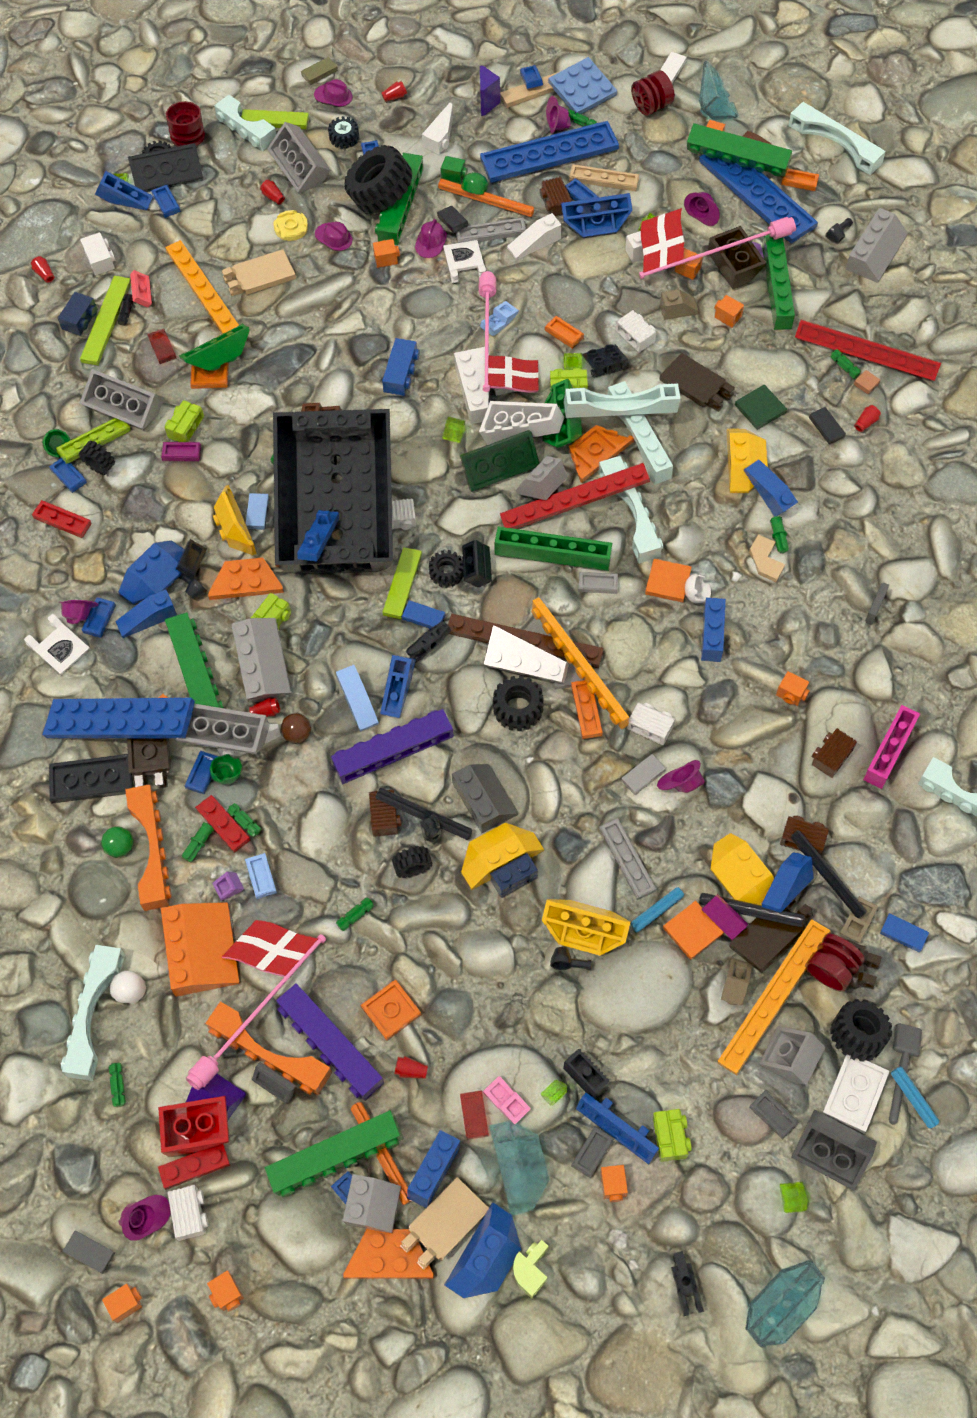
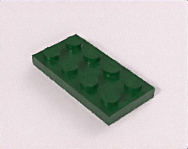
(500, 460)

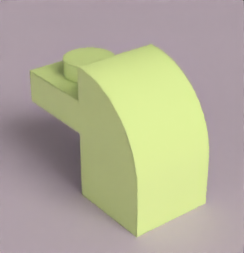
(525, 1272)

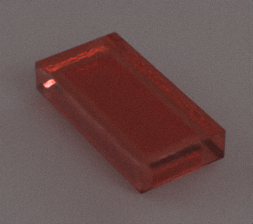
(161, 346)
(474, 1115)

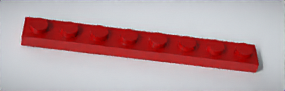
(868, 350)
(575, 497)

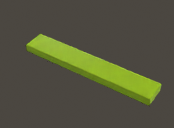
(105, 321)

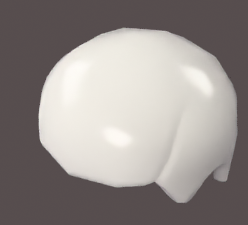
(696, 589)
(127, 987)

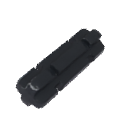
(125, 309)

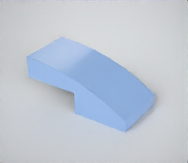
(501, 317)

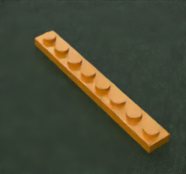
(201, 287)
(583, 668)
(772, 999)

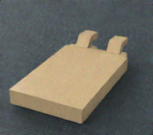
(259, 273)
(445, 1222)

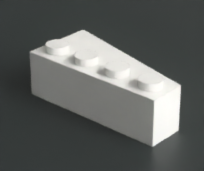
(471, 377)
(512, 418)
(517, 656)

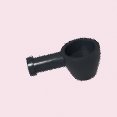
(836, 232)
(194, 588)
(562, 960)

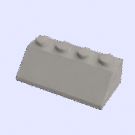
(298, 158)
(877, 246)
(120, 399)
(261, 659)
(226, 729)

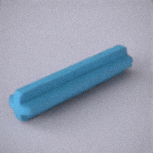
(657, 909)
(915, 1097)

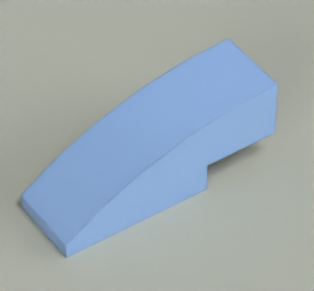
(357, 698)

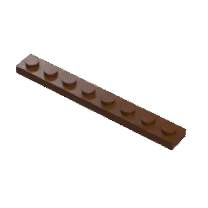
(481, 631)

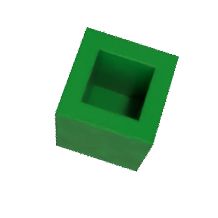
(453, 169)

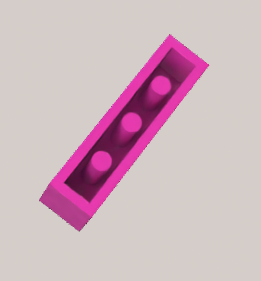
(891, 746)

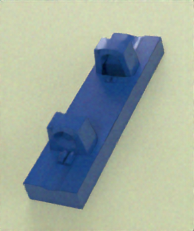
(318, 535)
(617, 1128)

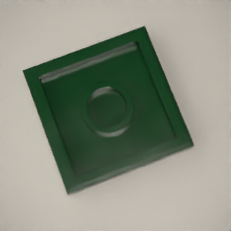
(760, 406)

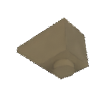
(677, 304)
(736, 982)

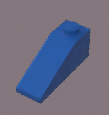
(122, 193)
(770, 487)
(146, 614)
(397, 685)
(789, 881)

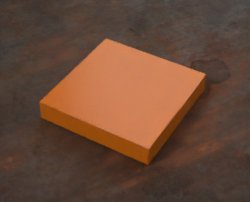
(209, 379)
(667, 580)
(692, 930)
(391, 1010)

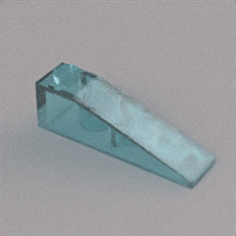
(714, 97)

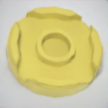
(290, 225)

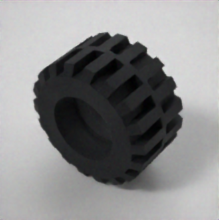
(513, 689)
(869, 1019)

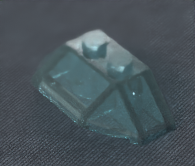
(520, 1165)
(784, 1304)

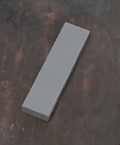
(492, 230)
(627, 859)

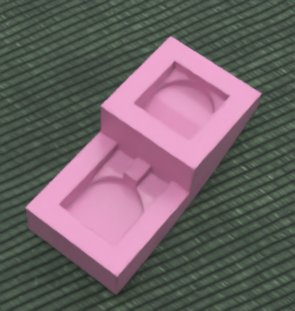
(506, 1100)

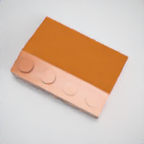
(195, 944)

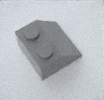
(543, 479)
(792, 1054)
(371, 1204)

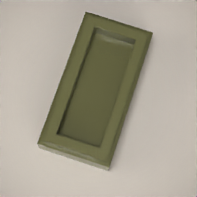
(319, 70)

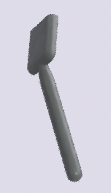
(908, 1042)

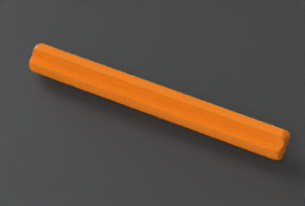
(384, 1156)

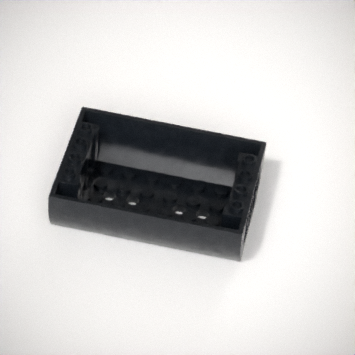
(303, 485)

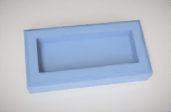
(257, 511)
(260, 876)

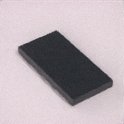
(165, 167)
(89, 778)

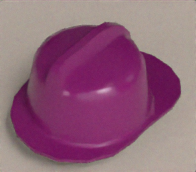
(334, 93)
(557, 116)
(702, 207)
(334, 235)
(430, 239)
(76, 610)
(683, 778)
(144, 1217)

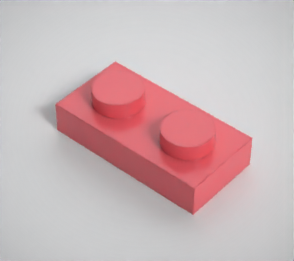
(140, 288)

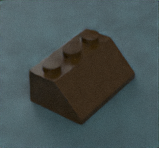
(737, 263)

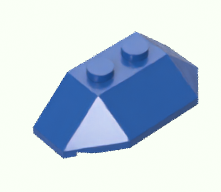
(597, 215)
(151, 571)
(486, 1256)

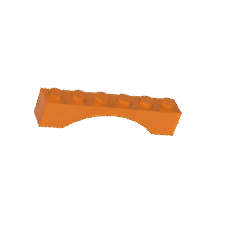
(152, 886)
(305, 1071)

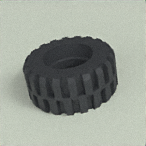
(378, 179)

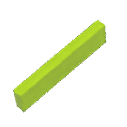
(277, 118)
(101, 435)
(402, 583)

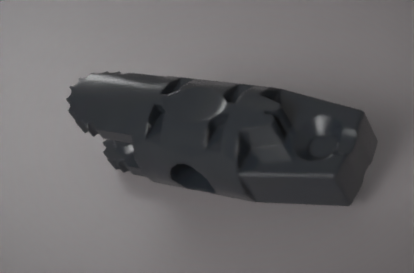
(428, 641)
(431, 829)
(681, 1272)

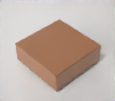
(867, 382)

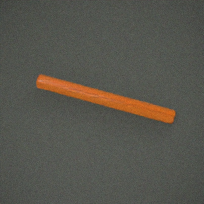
(487, 198)

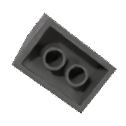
(483, 796)
(834, 1150)

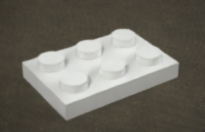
(855, 1093)

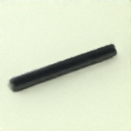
(423, 813)
(828, 874)
(758, 911)

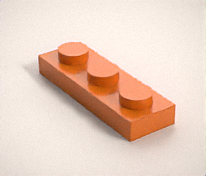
(586, 710)

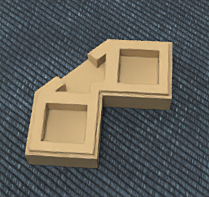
(764, 564)

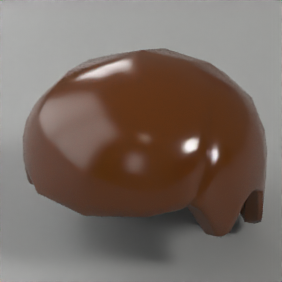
(295, 728)

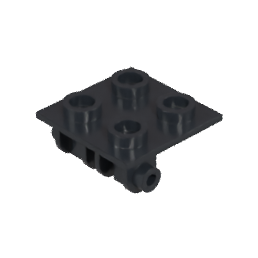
(604, 357)

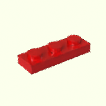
(61, 519)
(222, 823)
(193, 1166)

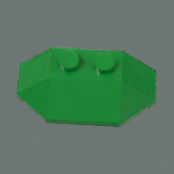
(218, 350)
(571, 427)

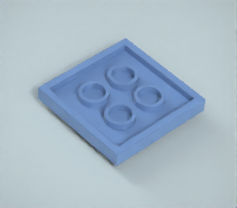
(582, 86)

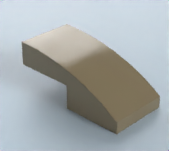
(856, 927)

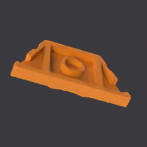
(594, 447)
(244, 579)
(383, 1258)

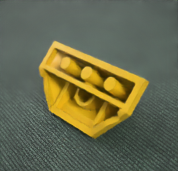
(743, 450)
(232, 523)
(496, 850)
(740, 870)
(585, 926)

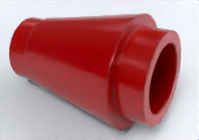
(394, 92)
(272, 192)
(42, 268)
(867, 418)
(267, 707)
(410, 1068)

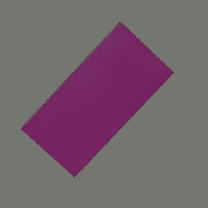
(181, 451)
(724, 917)

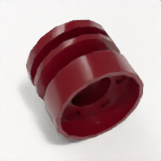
(653, 92)
(185, 123)
(834, 962)

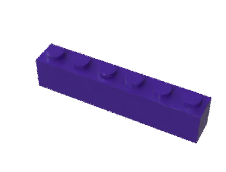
(392, 746)
(330, 1042)

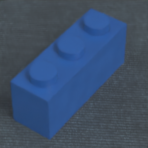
(400, 367)
(713, 629)
(433, 1169)

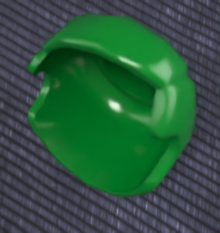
(475, 183)
(54, 439)
(225, 769)
(117, 842)

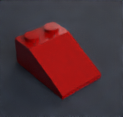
(193, 1126)

